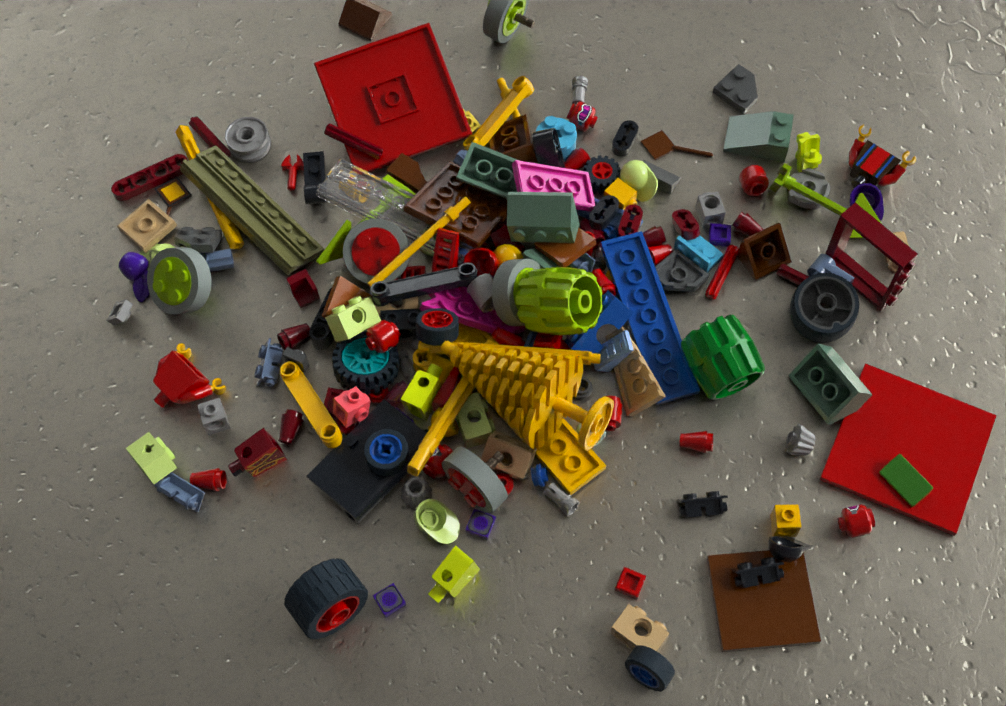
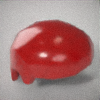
(484, 261)

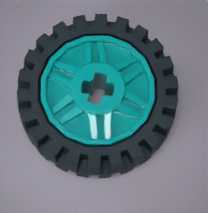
(361, 367)

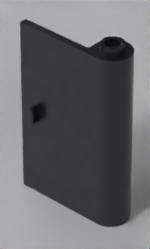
(345, 472)

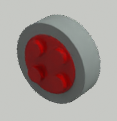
(372, 247)
(475, 479)

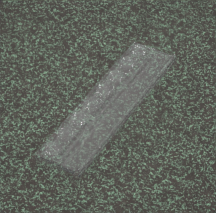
(376, 199)

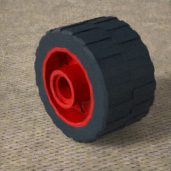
(325, 598)

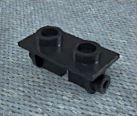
(712, 503)
(748, 573)

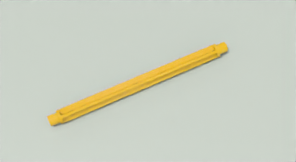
(586, 356)

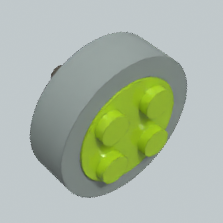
(504, 19)
(179, 280)
(506, 287)

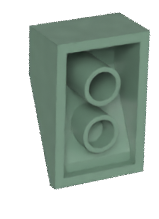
(759, 135)

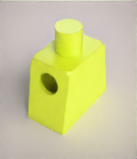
(422, 391)
(457, 566)

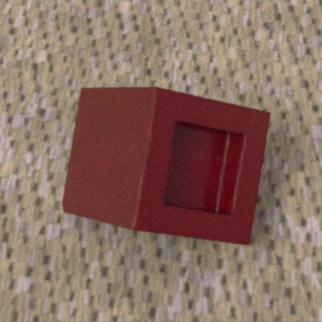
(501, 236)
(303, 288)

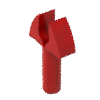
(292, 175)

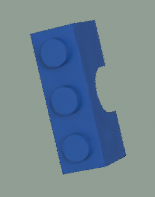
(613, 313)

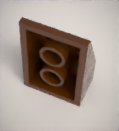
(515, 140)

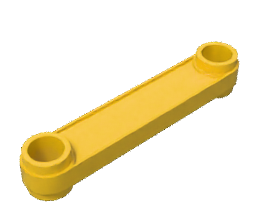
(521, 89)
(311, 405)

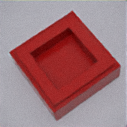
(630, 583)

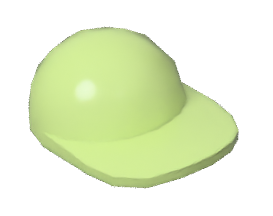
(640, 178)
(437, 521)

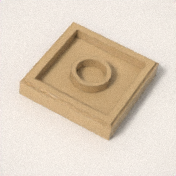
(147, 226)

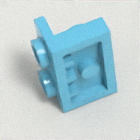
(699, 251)

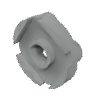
(816, 181)

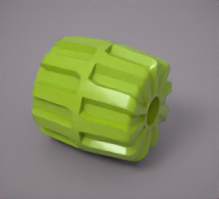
(559, 301)

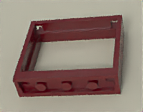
(885, 241)

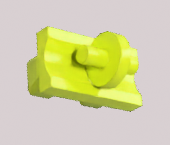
(808, 151)

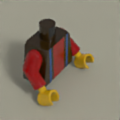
(874, 164)

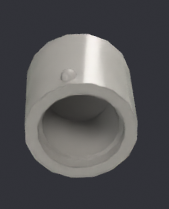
(481, 292)

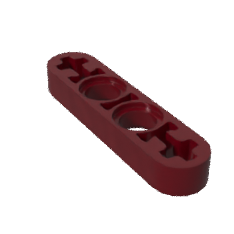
(149, 174)

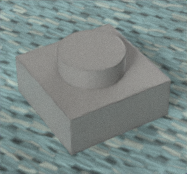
(120, 312)

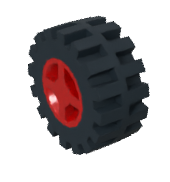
(606, 168)

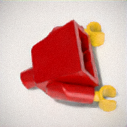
(182, 380)

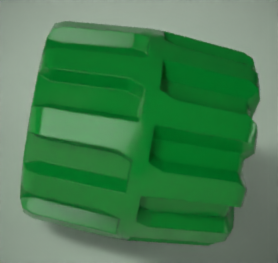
(722, 357)

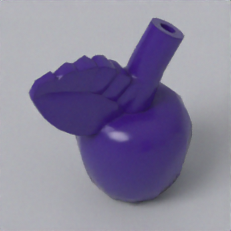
(135, 268)

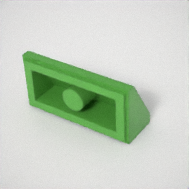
(906, 480)

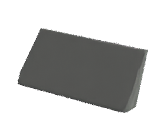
(666, 180)

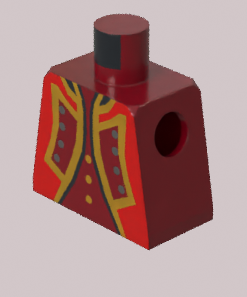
(257, 454)

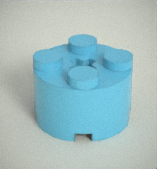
(566, 133)

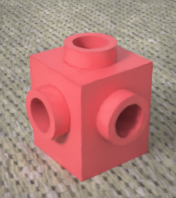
(351, 406)

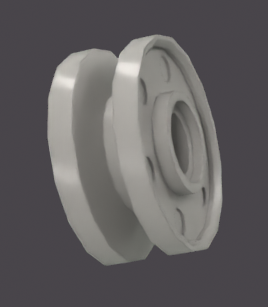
(248, 139)

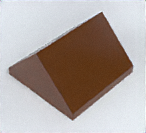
(363, 18)
(764, 251)

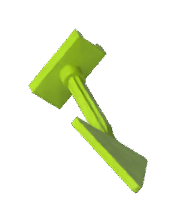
(788, 182)
(335, 247)

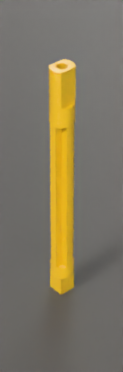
(227, 226)
(441, 424)

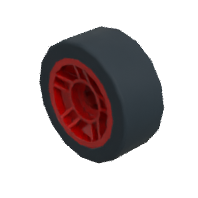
(437, 326)

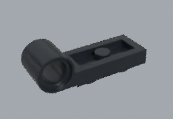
(313, 176)

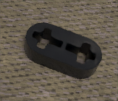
(622, 137)
(607, 214)

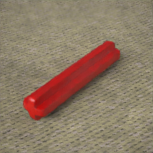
(722, 272)

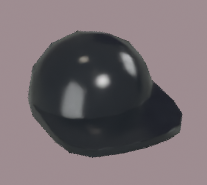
(787, 548)

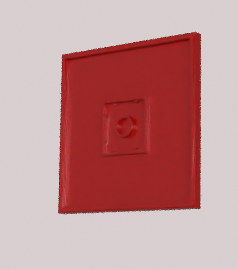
(394, 97)
(929, 429)

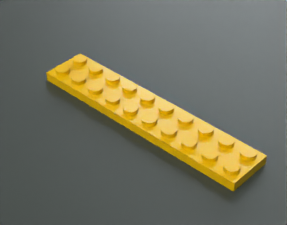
(562, 454)

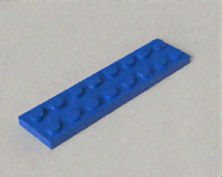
(652, 320)

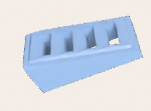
(612, 352)

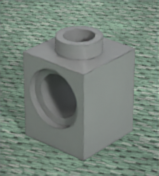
(706, 215)
(213, 416)

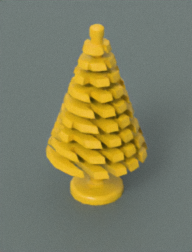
(531, 390)

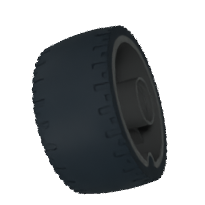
(820, 323)

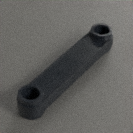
(423, 284)

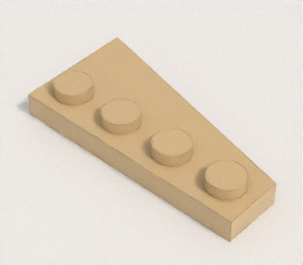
(636, 380)

